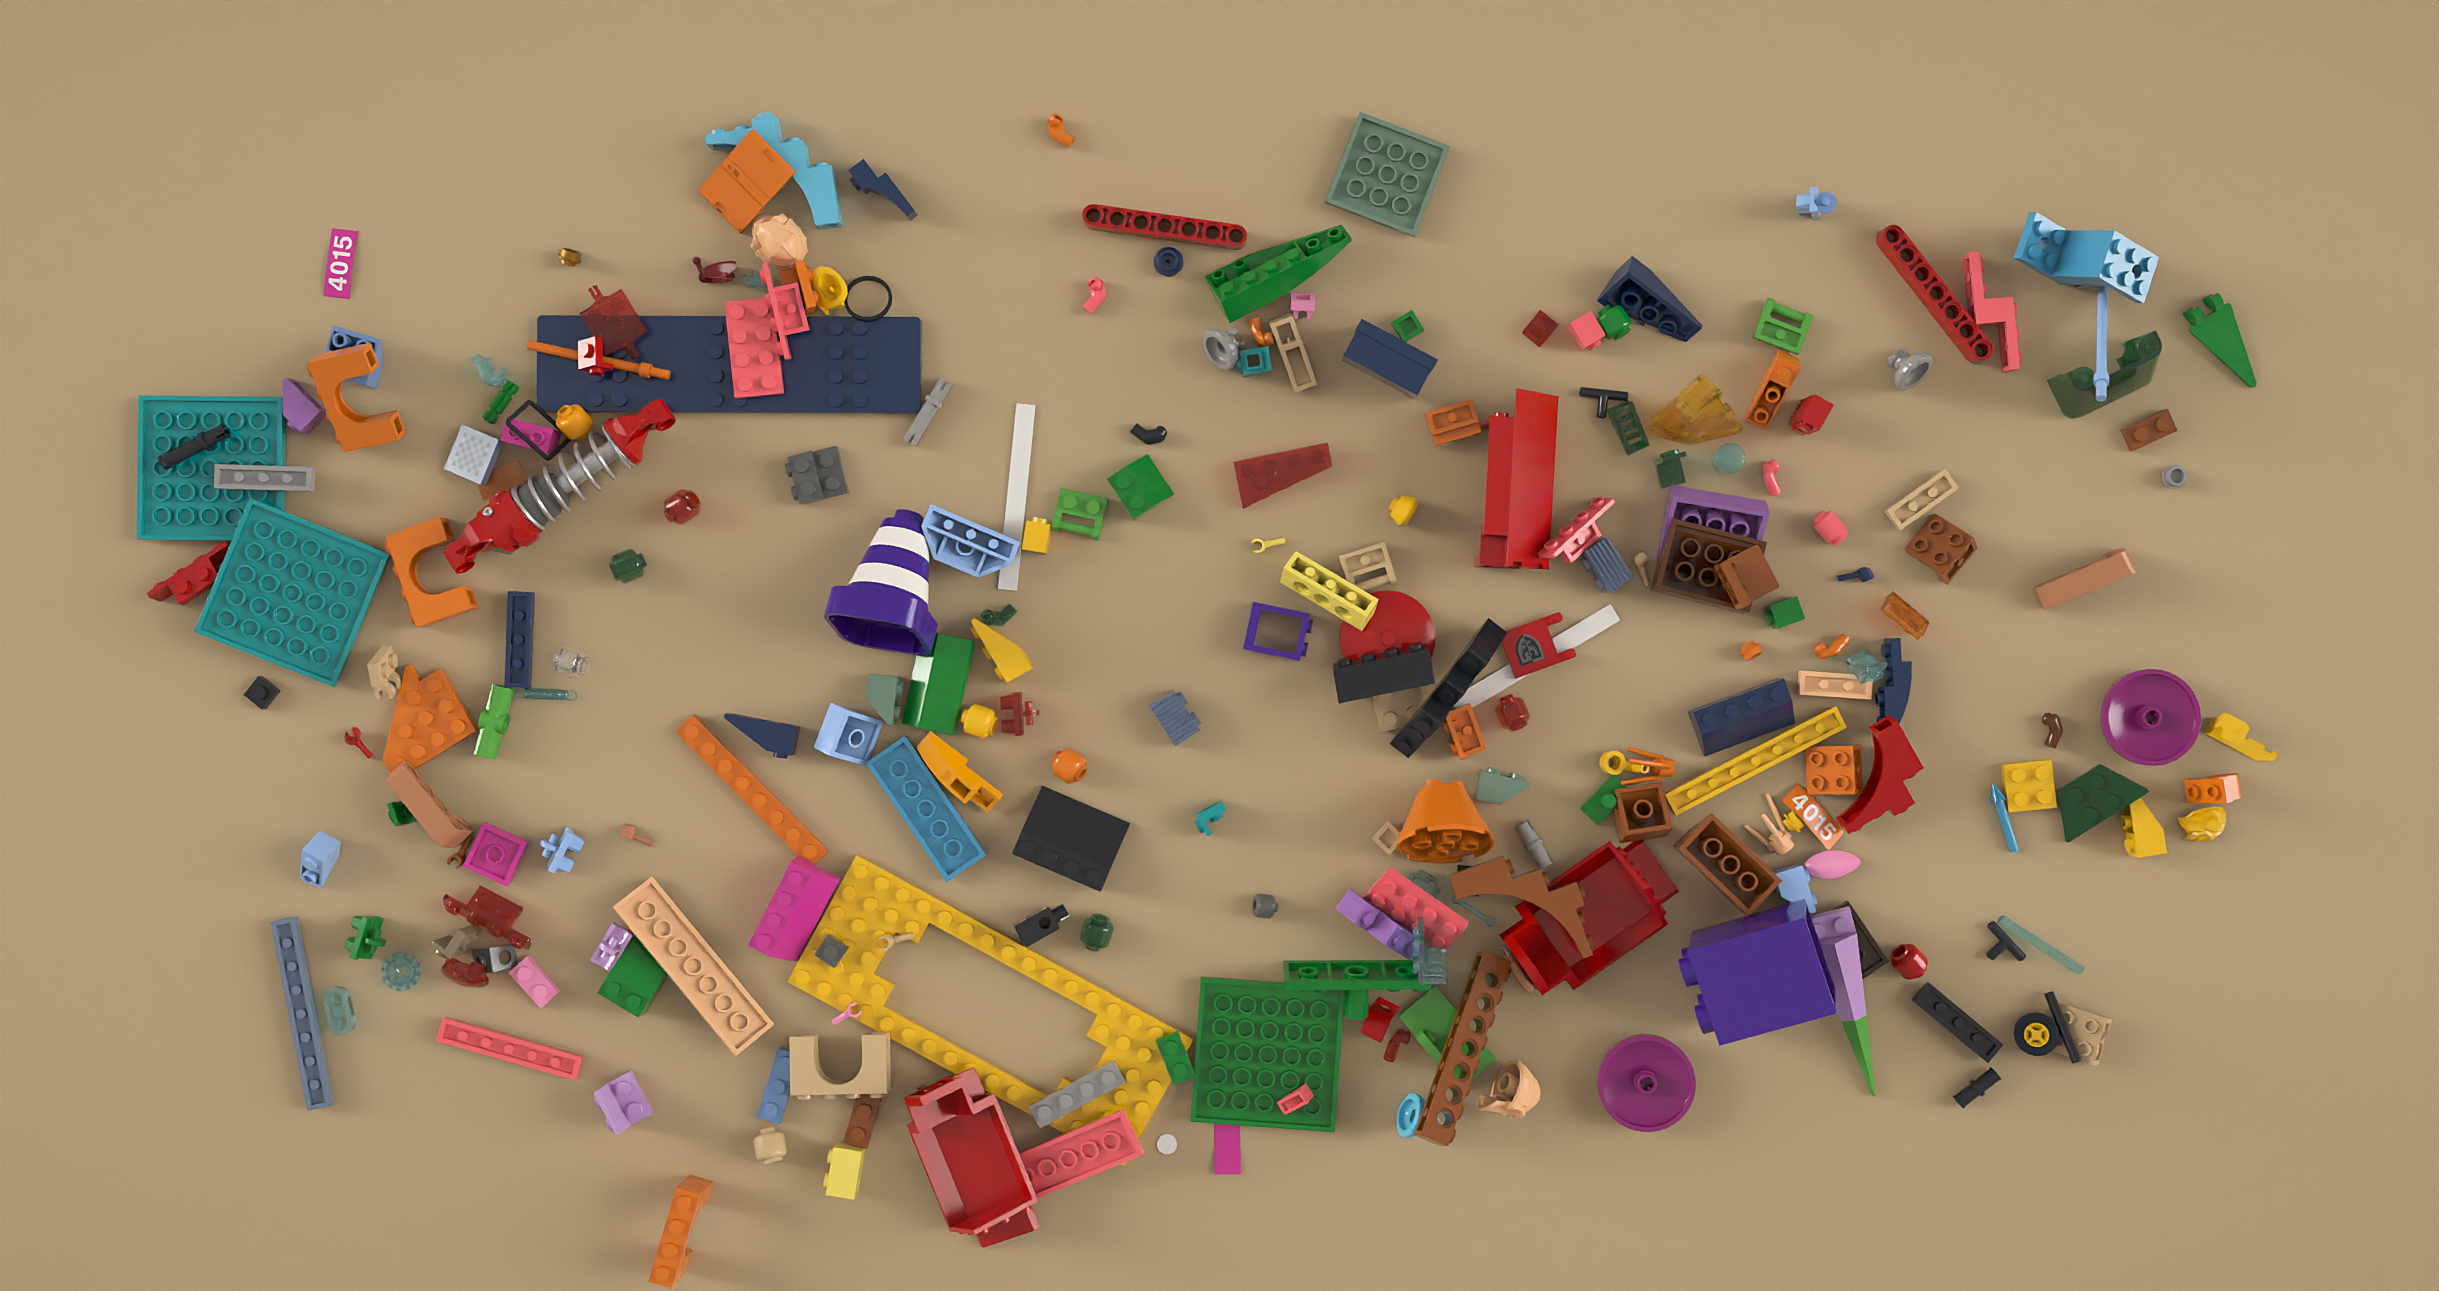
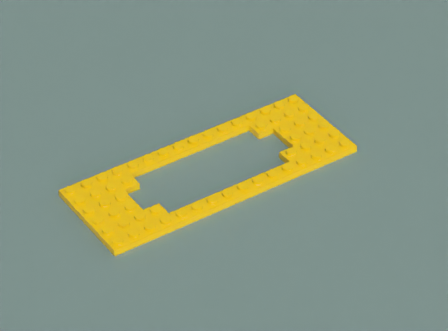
(880, 903)

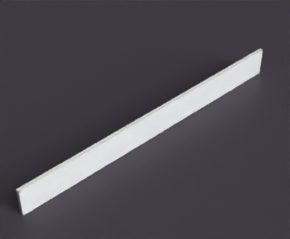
(1017, 490)
(1566, 640)

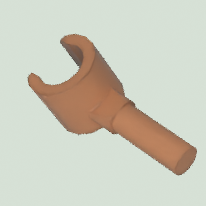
(628, 833)

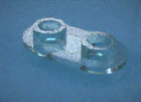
(336, 1010)

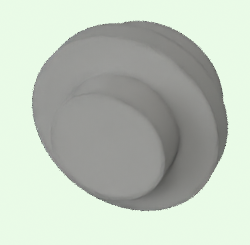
(2174, 476)

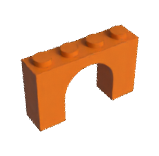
(352, 428)
(407, 550)
(672, 1253)

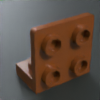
(1942, 547)
(1746, 576)

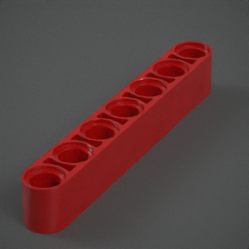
(1155, 219)
(1945, 296)

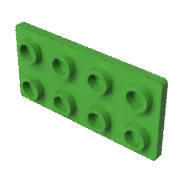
(1431, 1022)

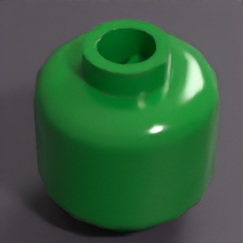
(1614, 322)

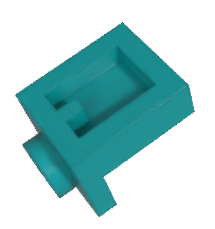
(1213, 813)

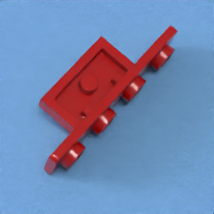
(192, 580)

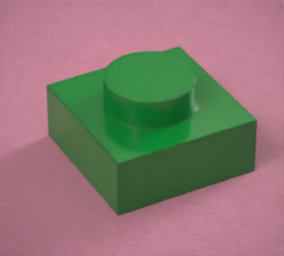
(1407, 326)

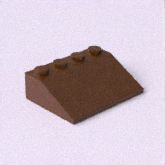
(1689, 559)

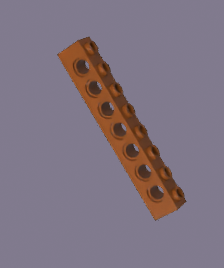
(1460, 1032)

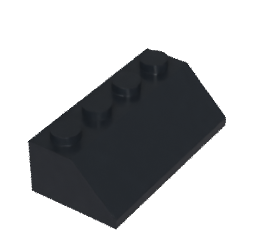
(1383, 672)

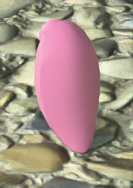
(1831, 864)

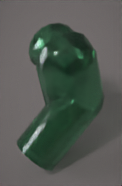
(997, 618)

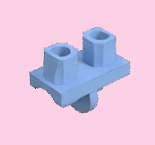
(1813, 203)
(558, 860)

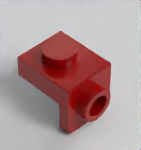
(591, 357)

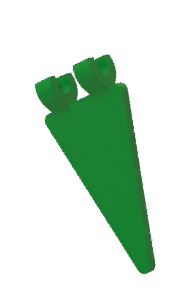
(2221, 336)

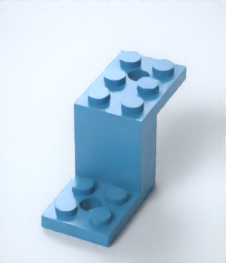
(2086, 257)

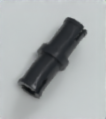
(1977, 1087)

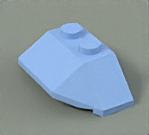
(966, 543)

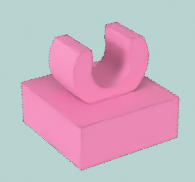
(1302, 302)

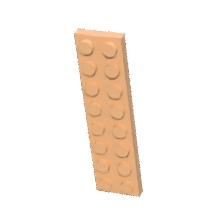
(693, 966)

